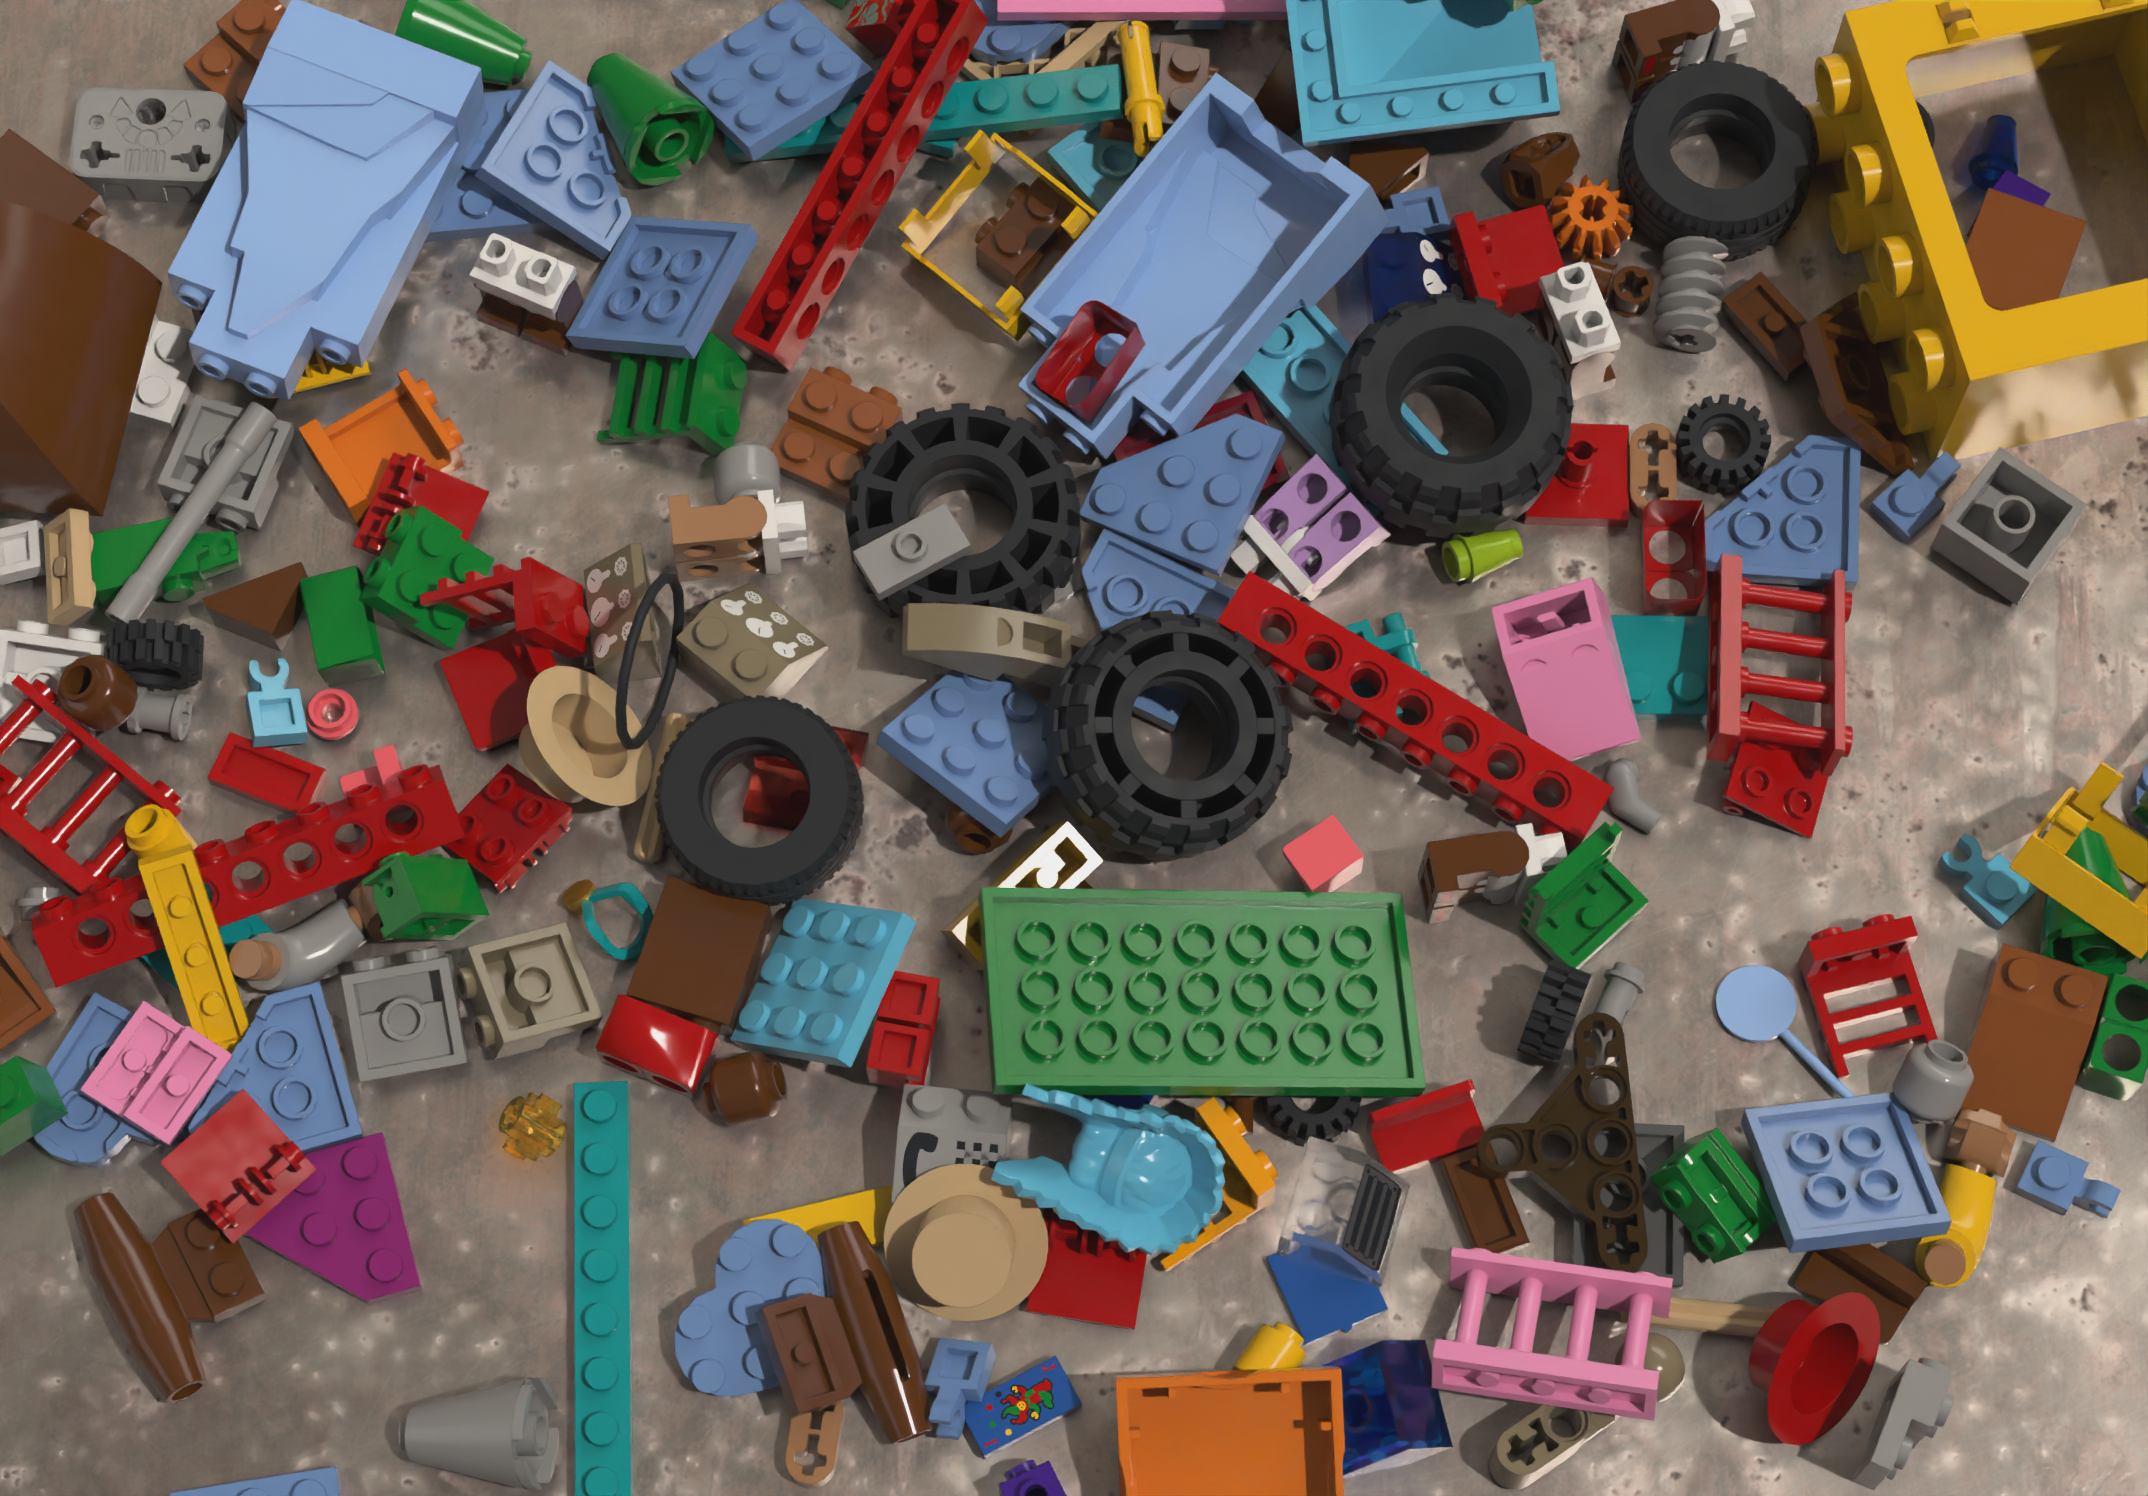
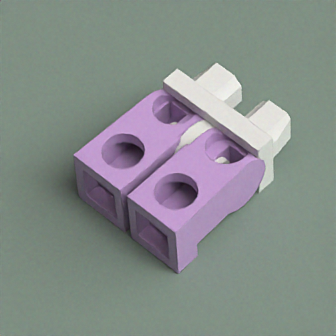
(1308, 531)

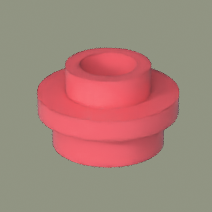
(329, 700)

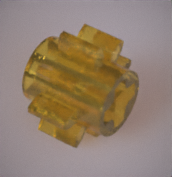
(532, 1126)

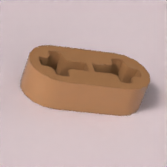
(1663, 473)
(828, 1446)

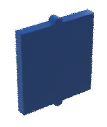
(1322, 1300)

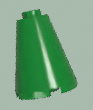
(469, 35)
(649, 119)
(2070, 937)

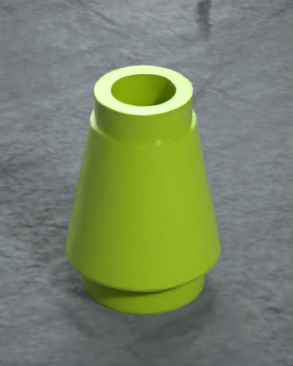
(1476, 556)

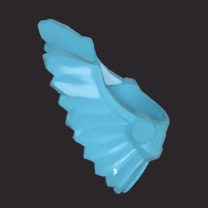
(1130, 1174)

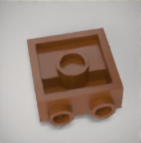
(234, 54)
(831, 431)

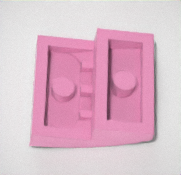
(156, 1073)

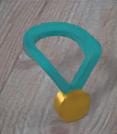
(583, 895)

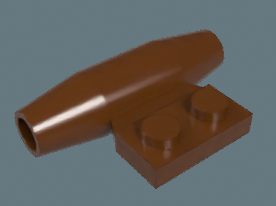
(164, 1286)
(849, 1340)

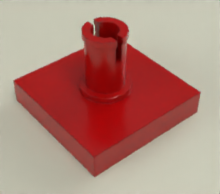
(1590, 481)

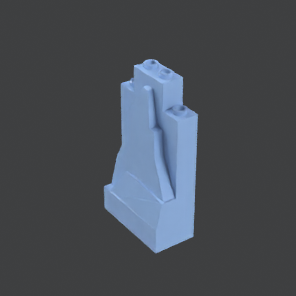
(323, 198)
(1207, 257)

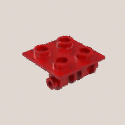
(410, 484)
(1776, 779)
(507, 825)
(238, 1165)
(1087, 1277)

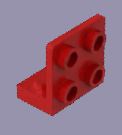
(1505, 256)
(494, 685)

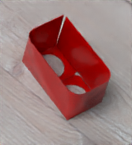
(1080, 337)
(1678, 518)
(657, 1046)

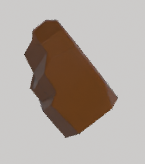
(1539, 168)

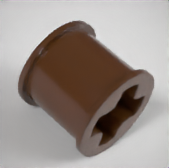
(1604, 275)
(1639, 281)

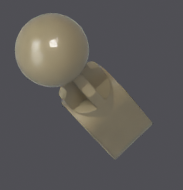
(1552, 1449)

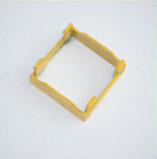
(922, 230)
(2050, 870)

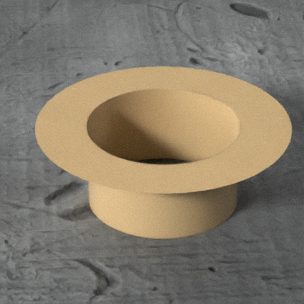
(574, 740)
(965, 1243)

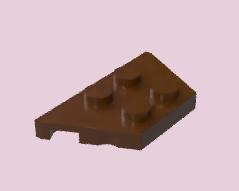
(1854, 383)

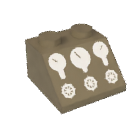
(611, 601)
(748, 645)

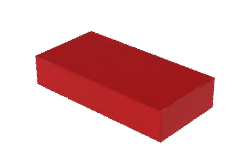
(266, 775)

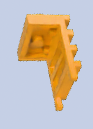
(1246, 1174)

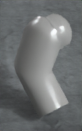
(1625, 797)

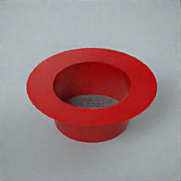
(1814, 1363)

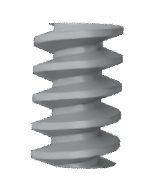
(1689, 293)

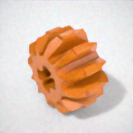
(1594, 203)

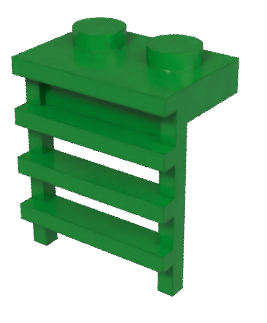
(699, 398)
(1582, 901)

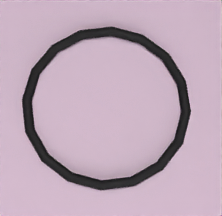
(628, 656)

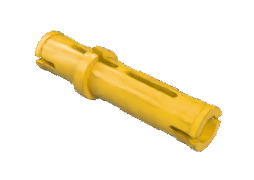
(1144, 106)

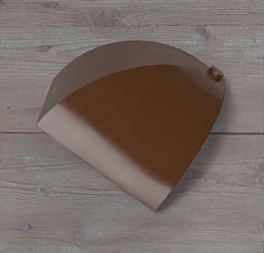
(68, 360)

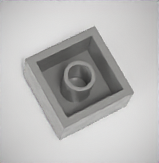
(2008, 526)

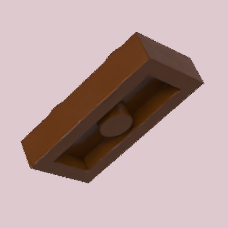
(1768, 324)

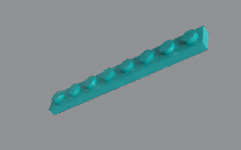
(985, 104)
(602, 1289)

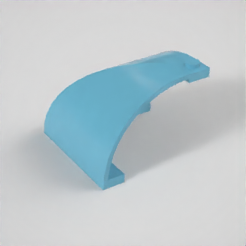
(1415, 67)

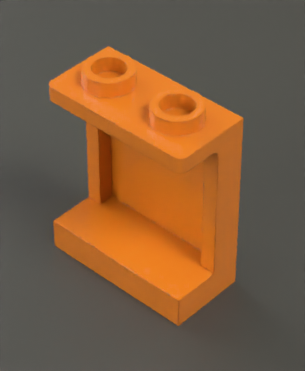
(360, 445)

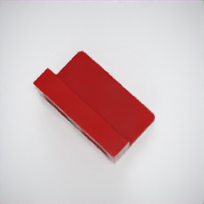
(1425, 1128)

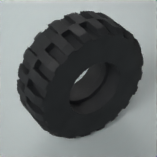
(983, 454)

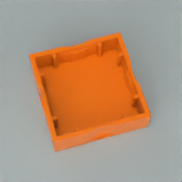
(1231, 1432)

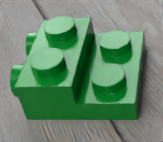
(413, 559)

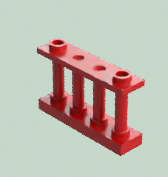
(1730, 681)
(50, 844)

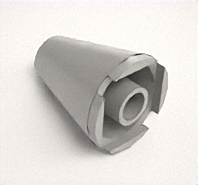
(488, 1434)

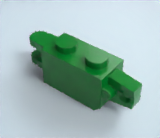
(123, 550)

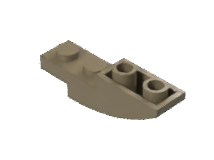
(988, 641)

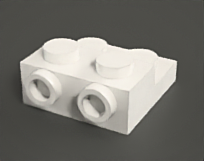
(164, 376)
(44, 657)

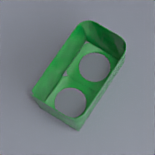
(341, 627)
(2103, 1078)

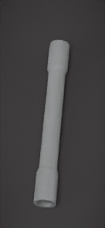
(238, 447)

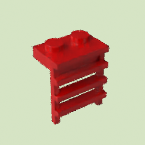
(544, 604)
(1859, 960)

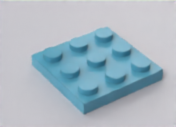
(823, 981)

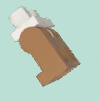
(735, 536)

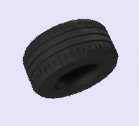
(1730, 103)
(719, 743)

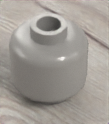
(744, 471)
(1933, 1081)

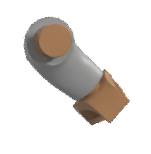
(310, 949)

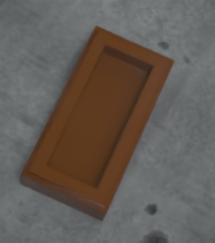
(1483, 1204)

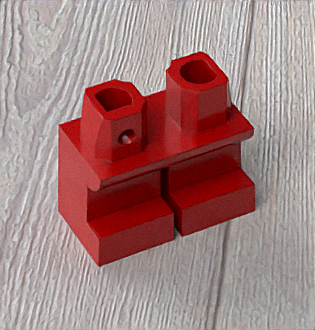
(904, 1030)

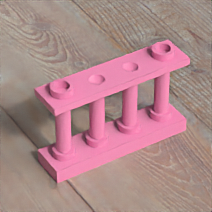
(1543, 1378)

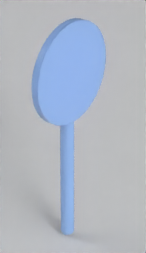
(1760, 1006)

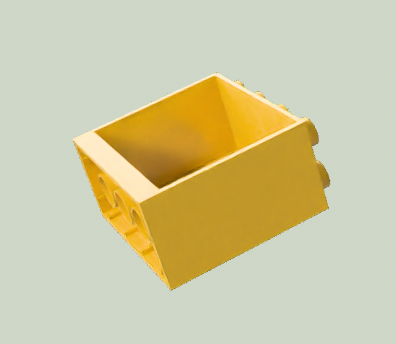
(1969, 370)

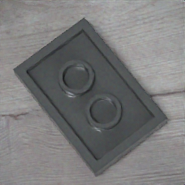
(1663, 1226)

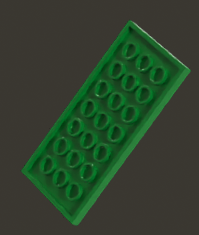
(1199, 992)

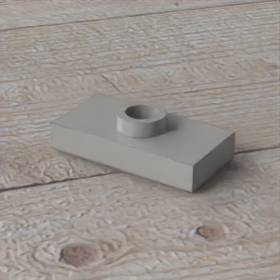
(912, 551)

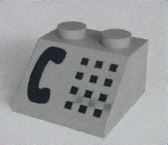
(947, 1129)

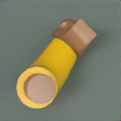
(1981, 1146)

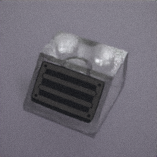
(1343, 1213)

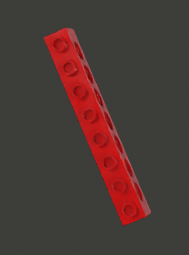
(858, 179)
(1442, 712)
(435, 822)

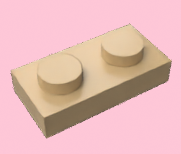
(68, 567)

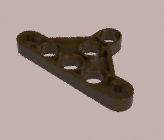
(1579, 1120)

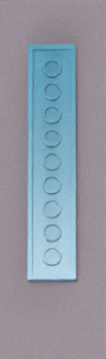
(1298, 361)

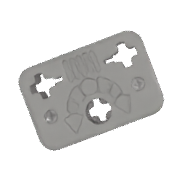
(132, 158)

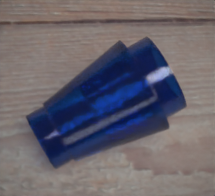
(1995, 152)

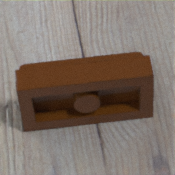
(1866, 1272)

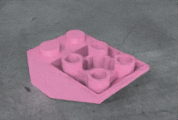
(1567, 670)

